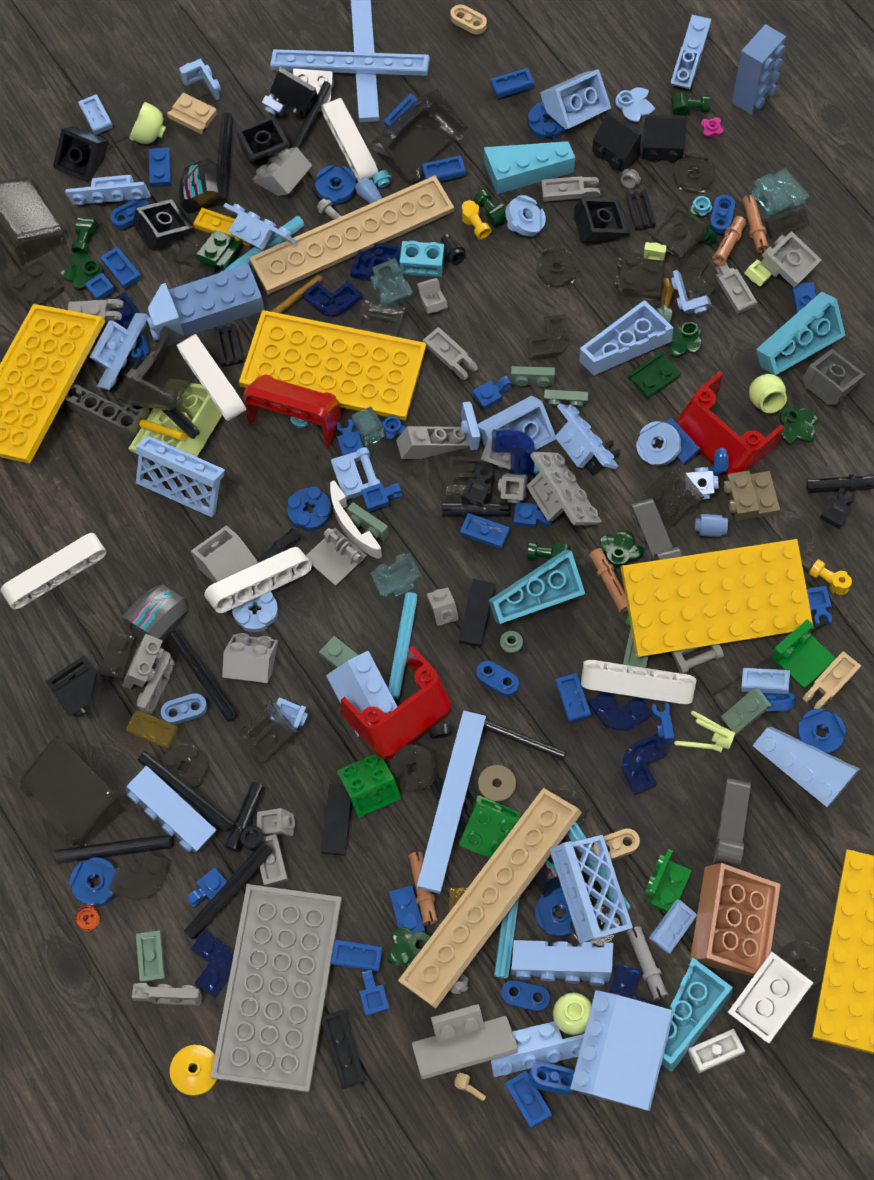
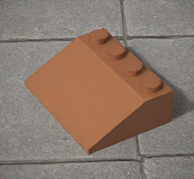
(734, 920)

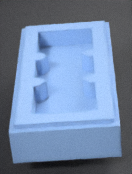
(95, 114)
(470, 426)
(766, 680)
(673, 926)

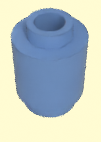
(711, 525)

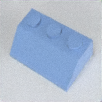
(576, 99)
(524, 416)
(361, 684)

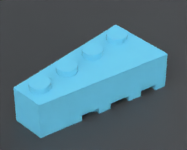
(527, 164)
(802, 335)
(541, 588)
(694, 1008)

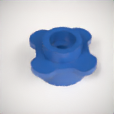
(392, 421)

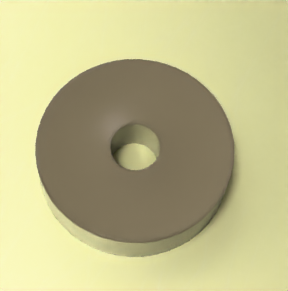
(502, 775)

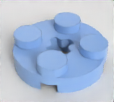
(518, 222)
(670, 448)
(263, 618)

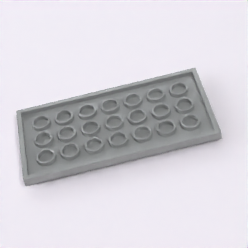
(277, 988)

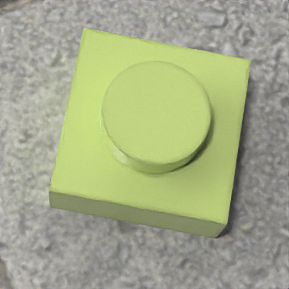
(654, 251)
(758, 273)

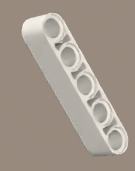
(349, 139)
(211, 377)
(53, 571)
(257, 580)
(638, 681)

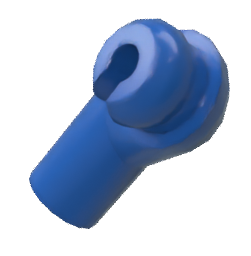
(143, 348)
(721, 462)

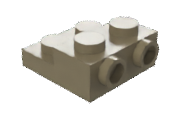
(751, 495)

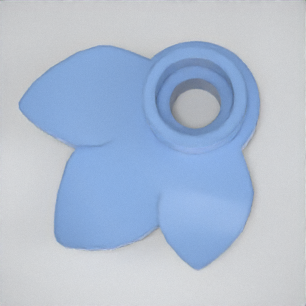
(635, 105)

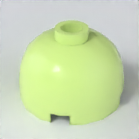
(148, 125)

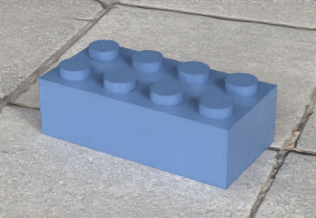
(759, 69)
(217, 300)

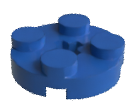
(543, 129)
(335, 174)
(305, 520)
(825, 720)
(89, 870)
(546, 921)

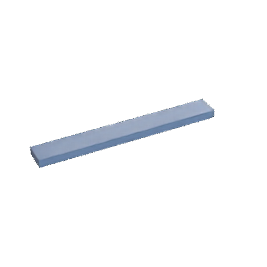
(364, 43)
(351, 62)
(451, 802)

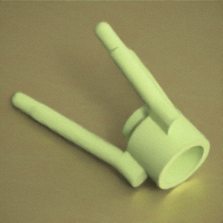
(722, 735)

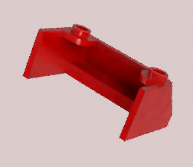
(294, 402)
(712, 433)
(409, 720)

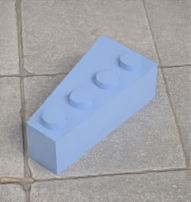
(625, 339)
(808, 766)
(170, 810)
(562, 961)

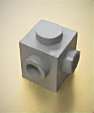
(513, 487)

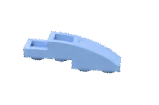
(691, 52)

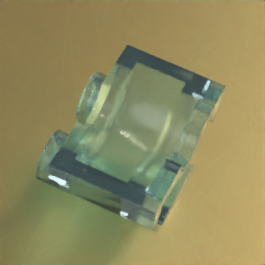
(390, 282)
(396, 577)

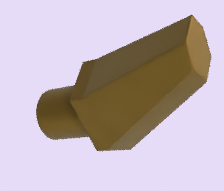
(667, 292)

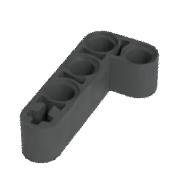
(80, 399)
(652, 531)
(732, 823)

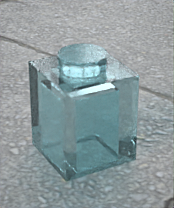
(368, 426)

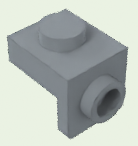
(431, 296)
(443, 606)

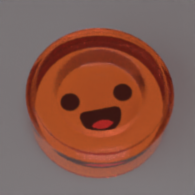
(87, 918)

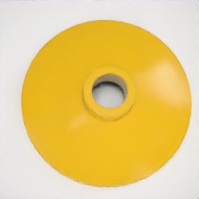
(197, 1082)

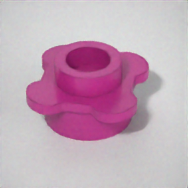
(714, 131)

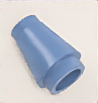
(368, 190)

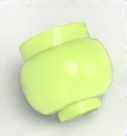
(768, 393)
(572, 1013)

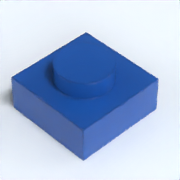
(99, 287)

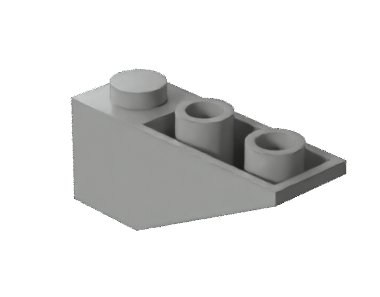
(424, 442)

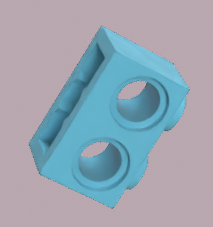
(421, 263)

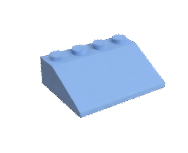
(622, 1050)

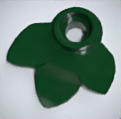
(80, 269)
(685, 339)
(800, 427)
(620, 548)
(405, 949)

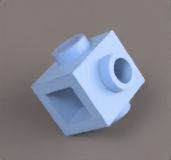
(704, 474)

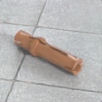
(757, 230)
(732, 236)
(606, 572)
(425, 898)

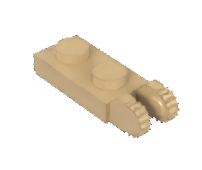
(833, 679)

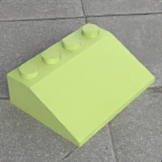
(198, 409)

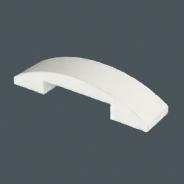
(366, 541)

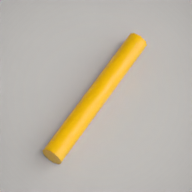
(163, 430)

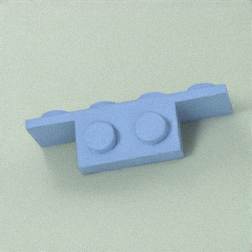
(108, 189)
(254, 231)
(114, 348)
(580, 441)
(536, 1045)

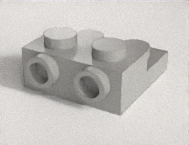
(790, 259)
(143, 660)

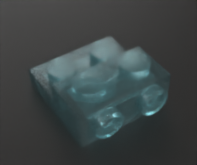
(778, 192)

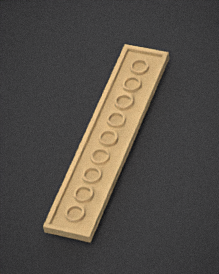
(350, 233)
(489, 897)

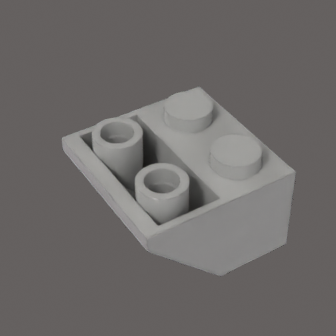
(282, 171)
(223, 555)
(249, 658)

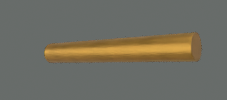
(296, 296)

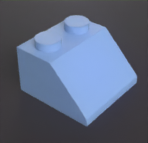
(163, 313)

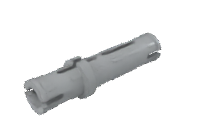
(647, 963)

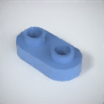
(183, 707)

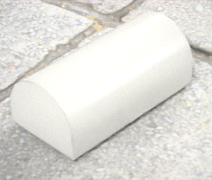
(716, 1051)

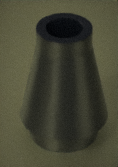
(453, 250)

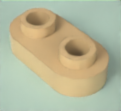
(470, 21)
(615, 844)

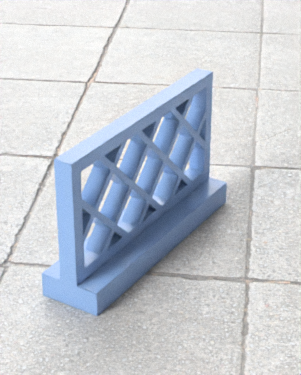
(181, 464)
(577, 891)

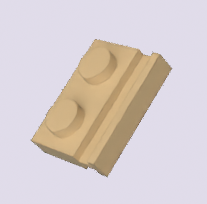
(192, 113)

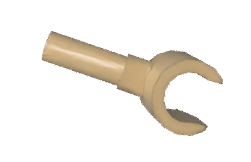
(462, 1081)

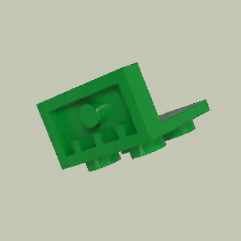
(802, 655)
(369, 784)
(488, 826)
(668, 883)

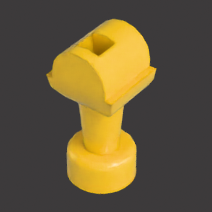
(470, 216)
(839, 581)

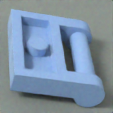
(348, 475)

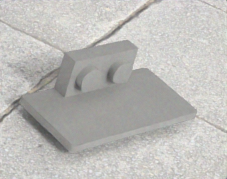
(558, 491)
(463, 1041)

